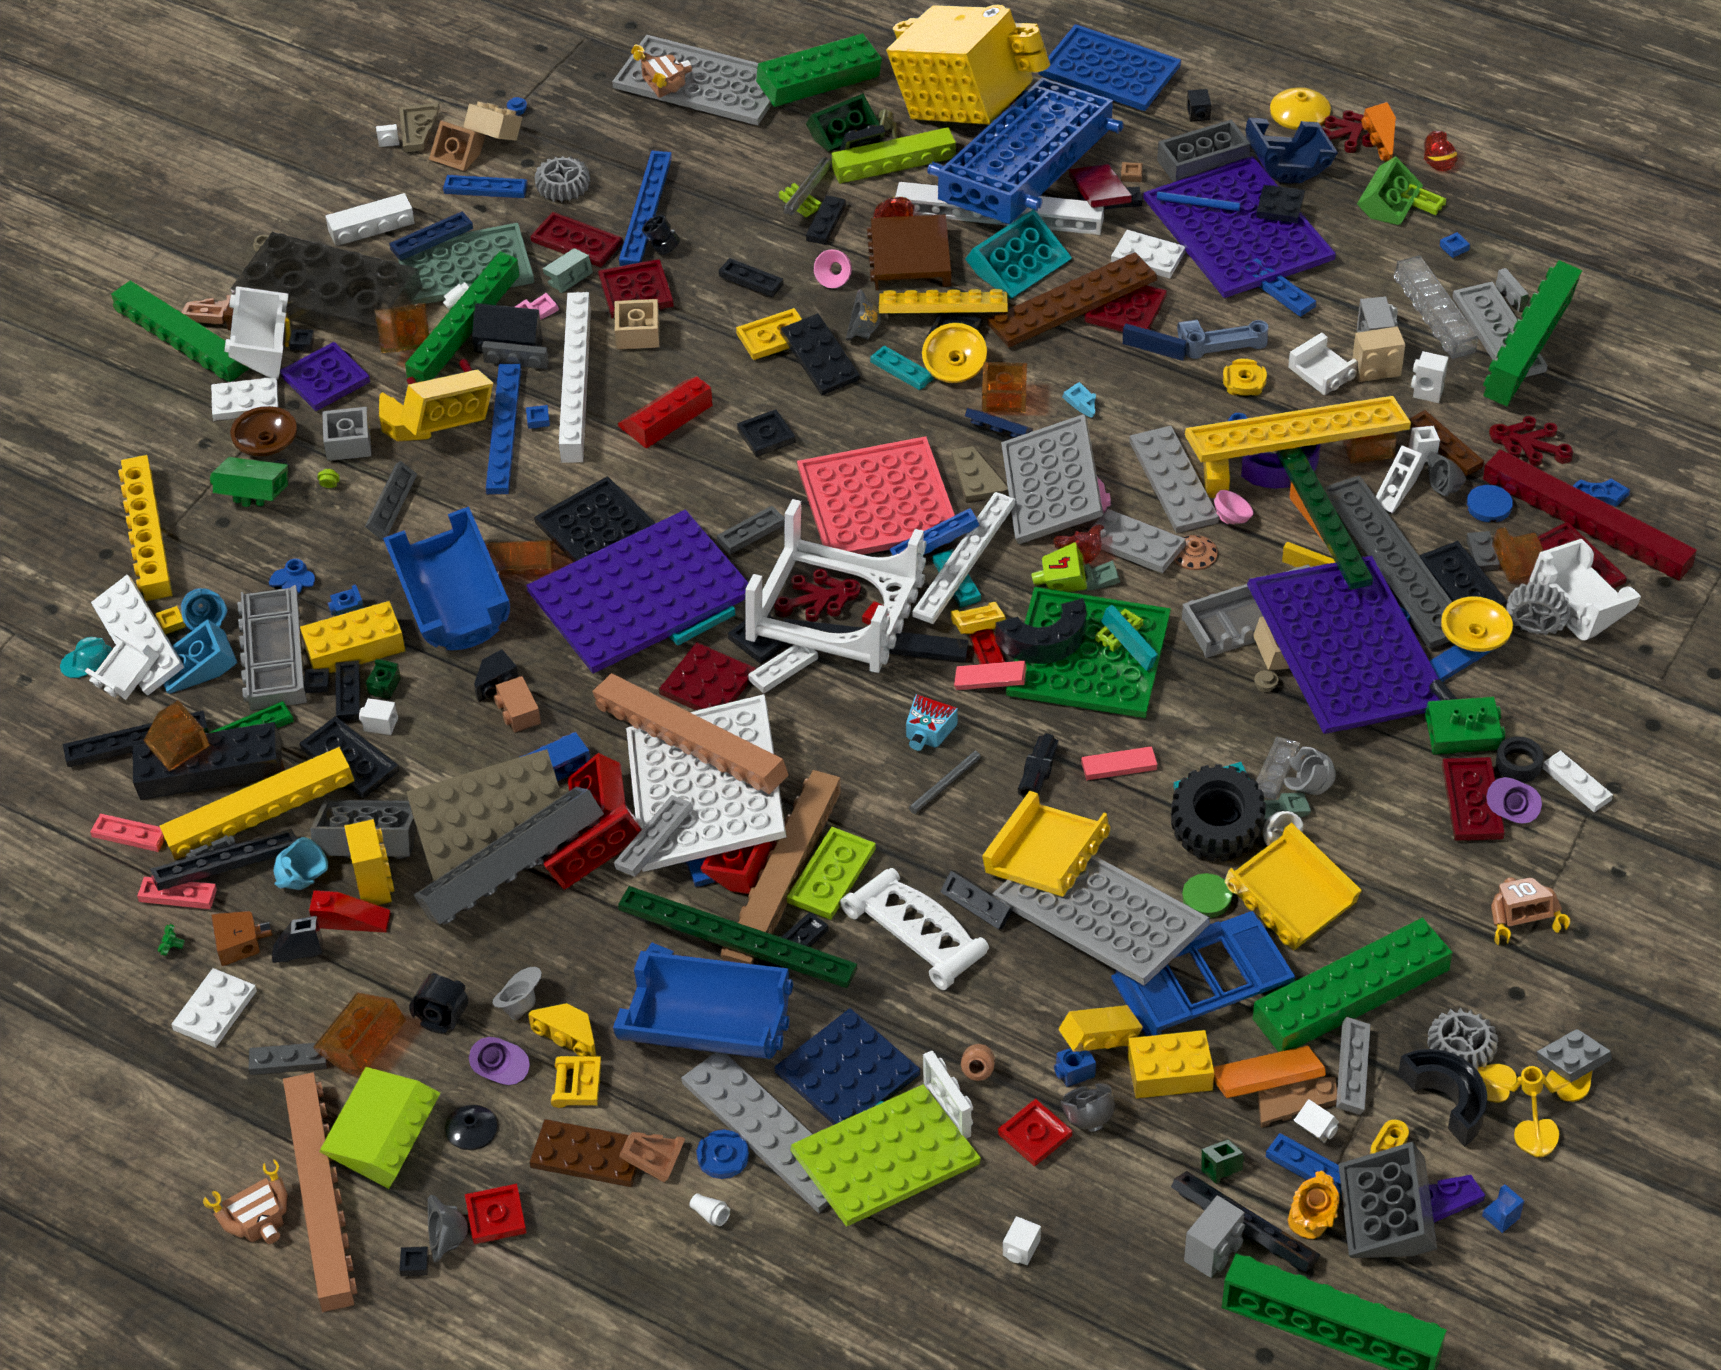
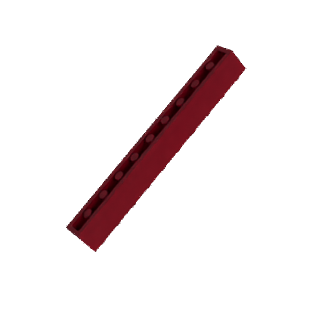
(1590, 515)

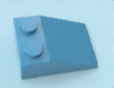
(204, 656)

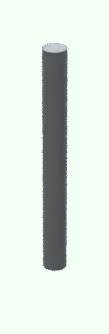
(944, 782)

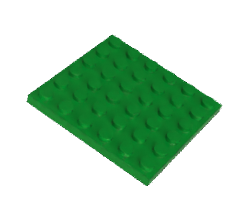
(1093, 673)

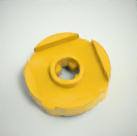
(1251, 385)

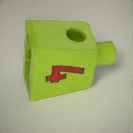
(1062, 570)

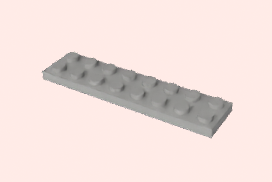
(756, 1118)

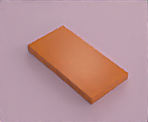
(1268, 1071)

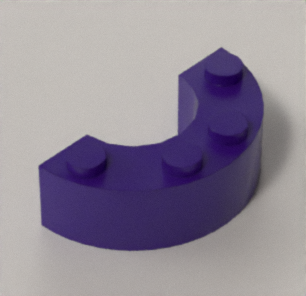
(1267, 470)

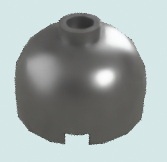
(1089, 1107)

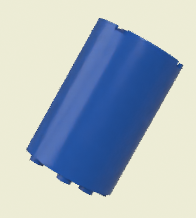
(451, 584)
(707, 1005)

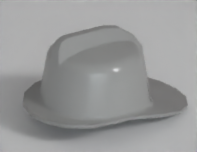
(518, 993)

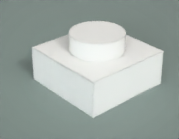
(387, 135)

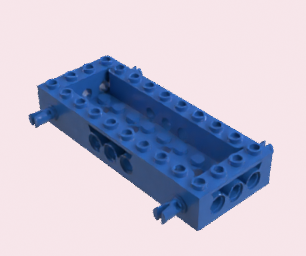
(1025, 150)

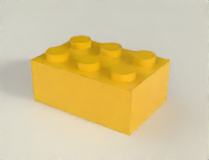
(370, 862)
(1170, 1064)

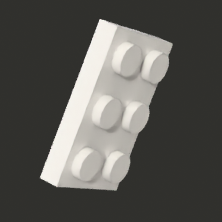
(1157, 253)
(235, 398)
(214, 1007)
(947, 1093)

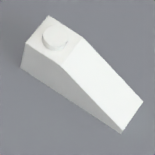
(1400, 478)

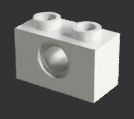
(1429, 376)

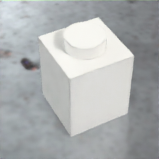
(1424, 440)
(378, 716)
(1317, 1121)
(1021, 1241)

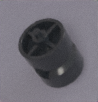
(659, 232)

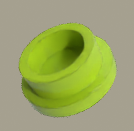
(328, 478)

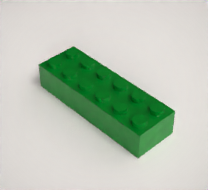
(818, 69)

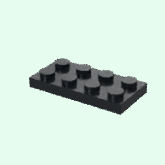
(819, 354)
(1460, 574)
(367, 763)

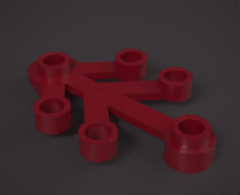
(1349, 127)
(1506, 434)
(845, 590)

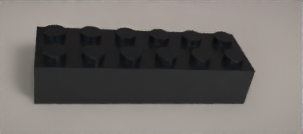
(231, 759)

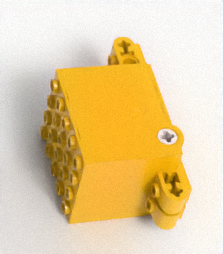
(964, 62)

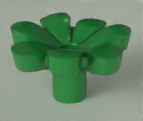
(169, 940)

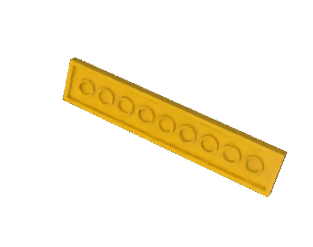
(1297, 429)

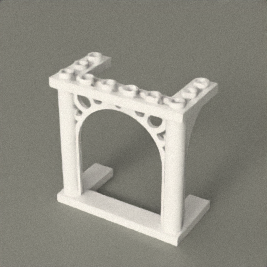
(864, 645)

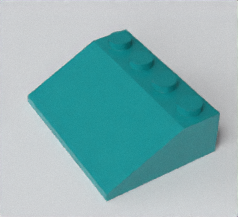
(1018, 255)

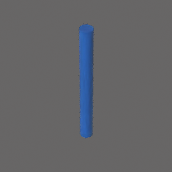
(1198, 201)

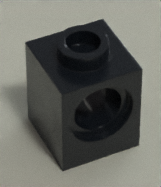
(1198, 105)

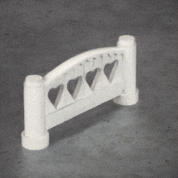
(947, 962)

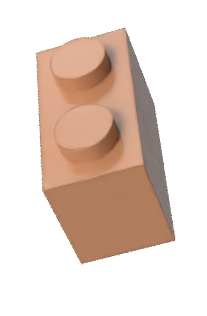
(518, 704)

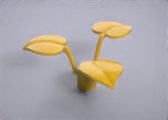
(1534, 1136)

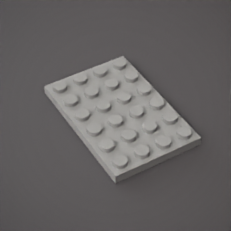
(1052, 479)

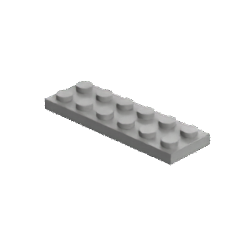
(1491, 319)
(1173, 479)

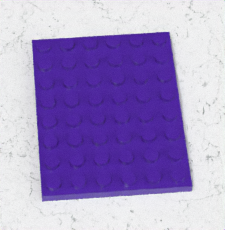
(1230, 239)
(639, 591)
(1346, 645)

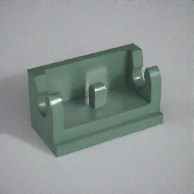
(568, 270)

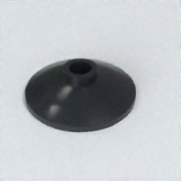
(472, 1135)

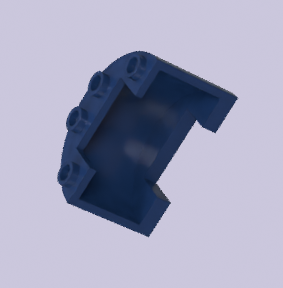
(1291, 158)

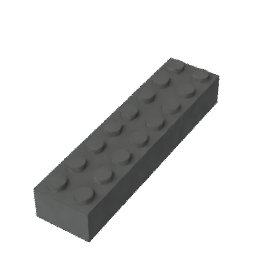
(509, 855)

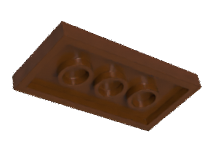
(582, 1153)

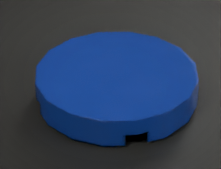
(1489, 503)
(722, 1154)

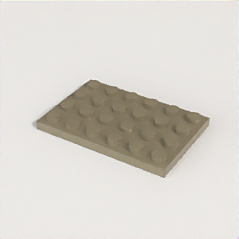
(479, 807)

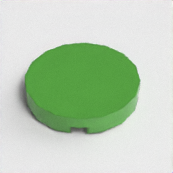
(1207, 894)

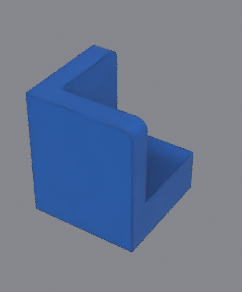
(1504, 1209)

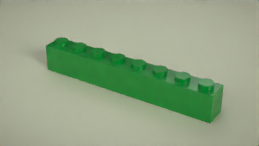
(458, 322)
(176, 330)

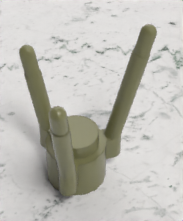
(886, 118)

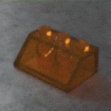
(522, 556)
(360, 1032)

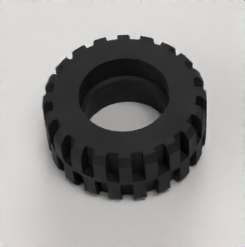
(1223, 785)

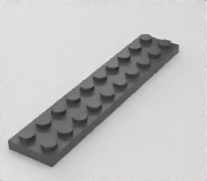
(1400, 565)

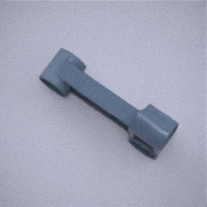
(1201, 342)

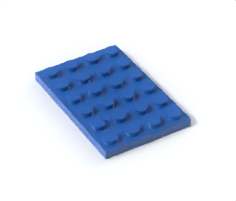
(1110, 67)

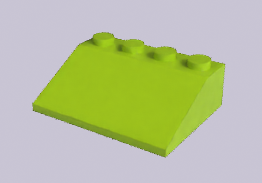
(379, 1124)

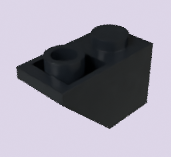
(493, 671)
(298, 940)

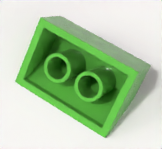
(1382, 196)

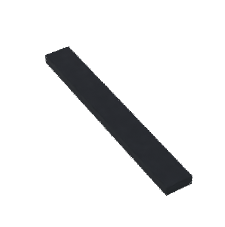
(906, 643)

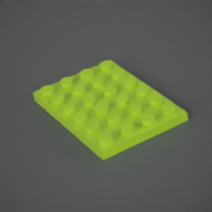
(885, 1155)

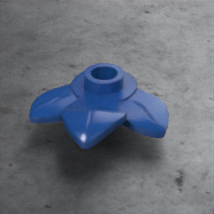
(293, 574)

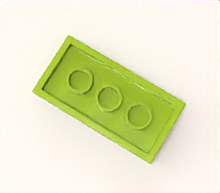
(831, 873)

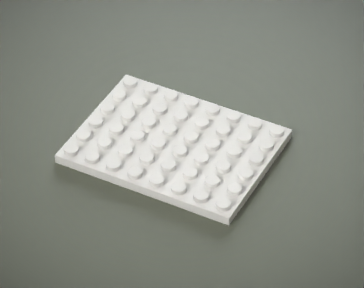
(725, 810)

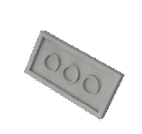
(1139, 541)

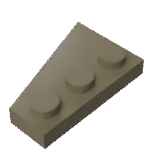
(417, 125)
(976, 476)

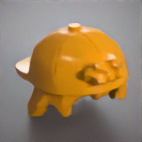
(1314, 1206)

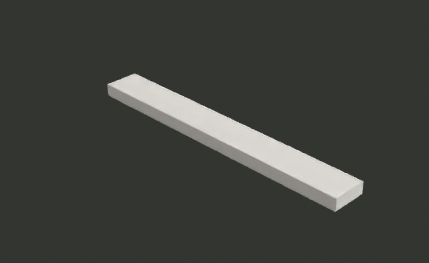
(963, 558)

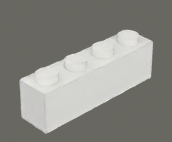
(370, 219)

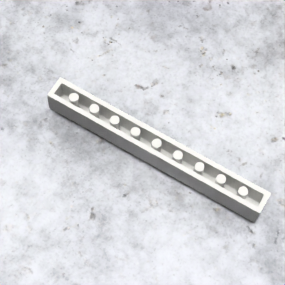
(1055, 212)
(575, 378)

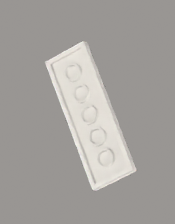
(126, 608)

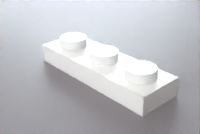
(782, 667)
(1577, 781)

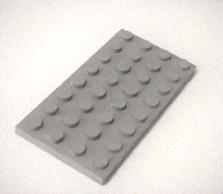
(715, 84)
(1112, 918)

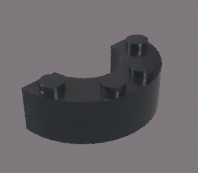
(1044, 643)
(1454, 1077)

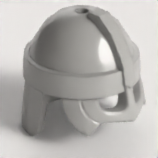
(1314, 772)

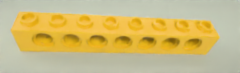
(145, 527)

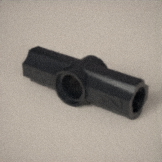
(1038, 765)

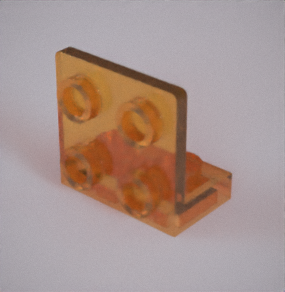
(1516, 553)

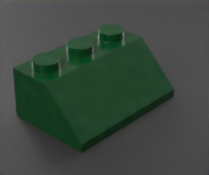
(833, 122)

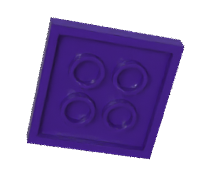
(325, 376)

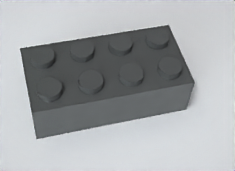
(1202, 150)

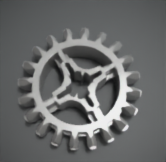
(562, 179)
(1538, 608)
(1466, 1034)

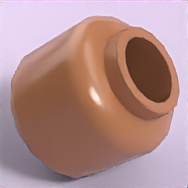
(978, 1070)

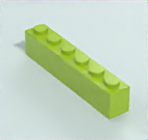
(893, 155)

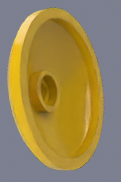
(1299, 105)
(952, 342)
(1476, 624)

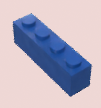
(566, 755)

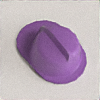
(1514, 800)
(499, 1060)

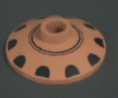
(1197, 553)

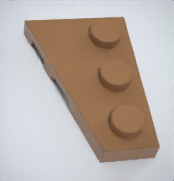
(1289, 1099)

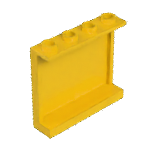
(1044, 846)
(1293, 887)

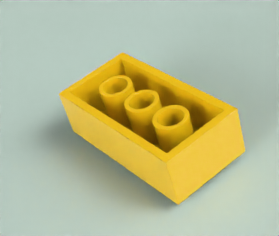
(446, 402)
(353, 636)

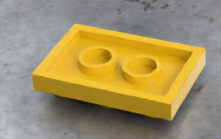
(764, 336)

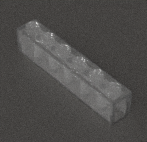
(1436, 307)

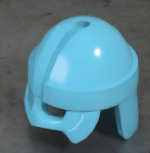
(299, 864)

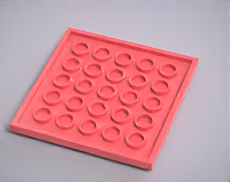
(875, 495)

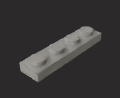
(653, 835)
(1353, 1066)

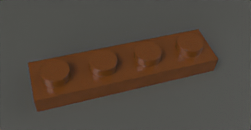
(1449, 444)

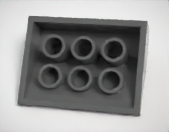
(391, 816)
(1387, 1204)

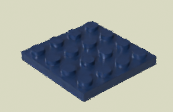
(846, 1068)

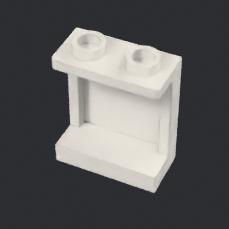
(1320, 365)
(124, 665)

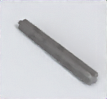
(807, 186)

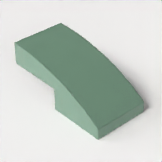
(1101, 576)
(1288, 802)

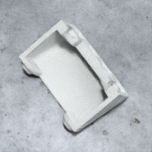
(257, 329)
(1591, 598)

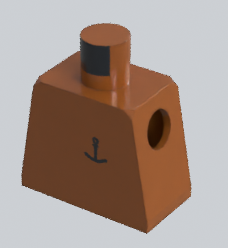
(238, 935)

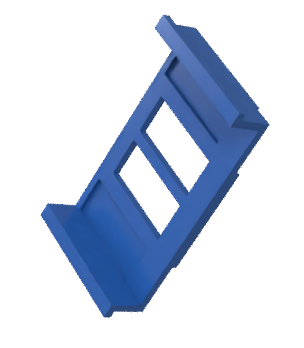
(1164, 1002)

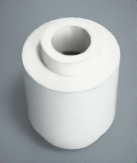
(454, 295)

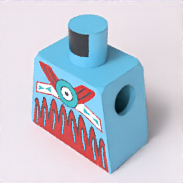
(929, 722)

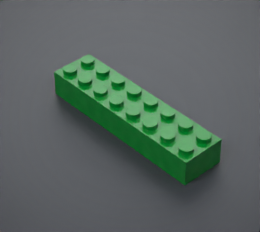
(1531, 333)
(1352, 985)
(1331, 1317)

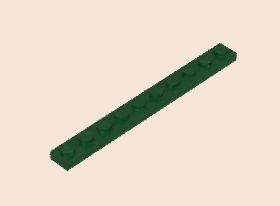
(1325, 518)
(738, 937)

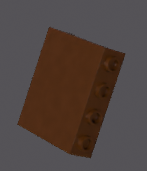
(909, 248)

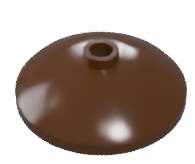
(263, 431)

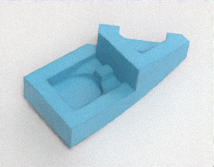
(1081, 399)

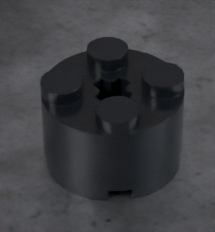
(439, 1003)

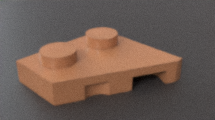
(206, 310)
(652, 1153)

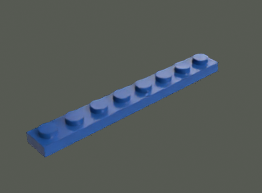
(645, 207)
(503, 429)

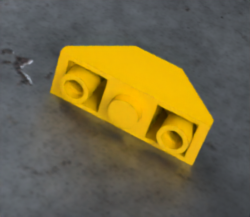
(390, 415)
(564, 1026)

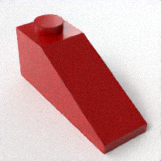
(345, 912)

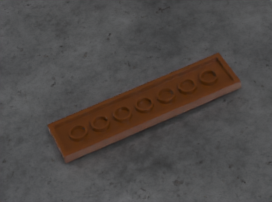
(1072, 299)

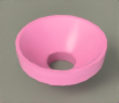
(823, 270)
(1232, 508)

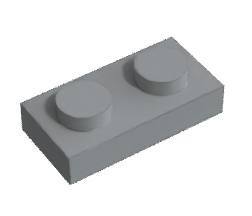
(1512, 290)

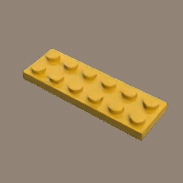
(948, 302)

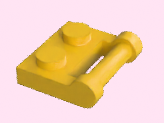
(977, 619)
(585, 1081)

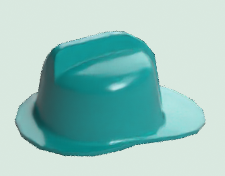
(88, 654)

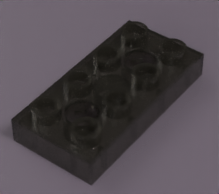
(330, 285)

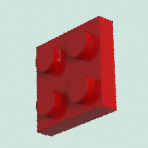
(1035, 1132)
(495, 1213)

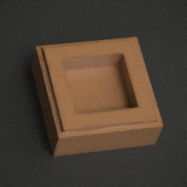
(1131, 172)

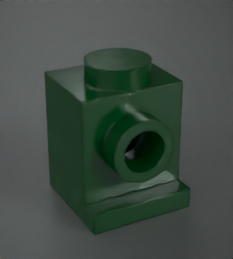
(383, 679)
(1221, 1160)

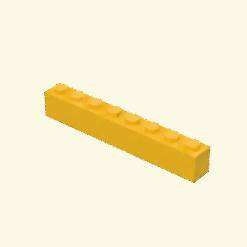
(257, 803)

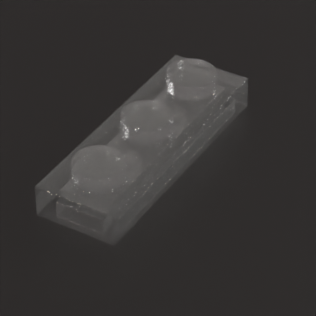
(1276, 767)

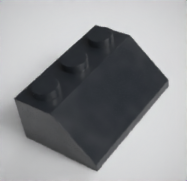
(506, 325)

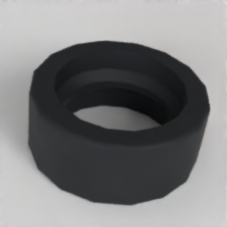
(1524, 746)

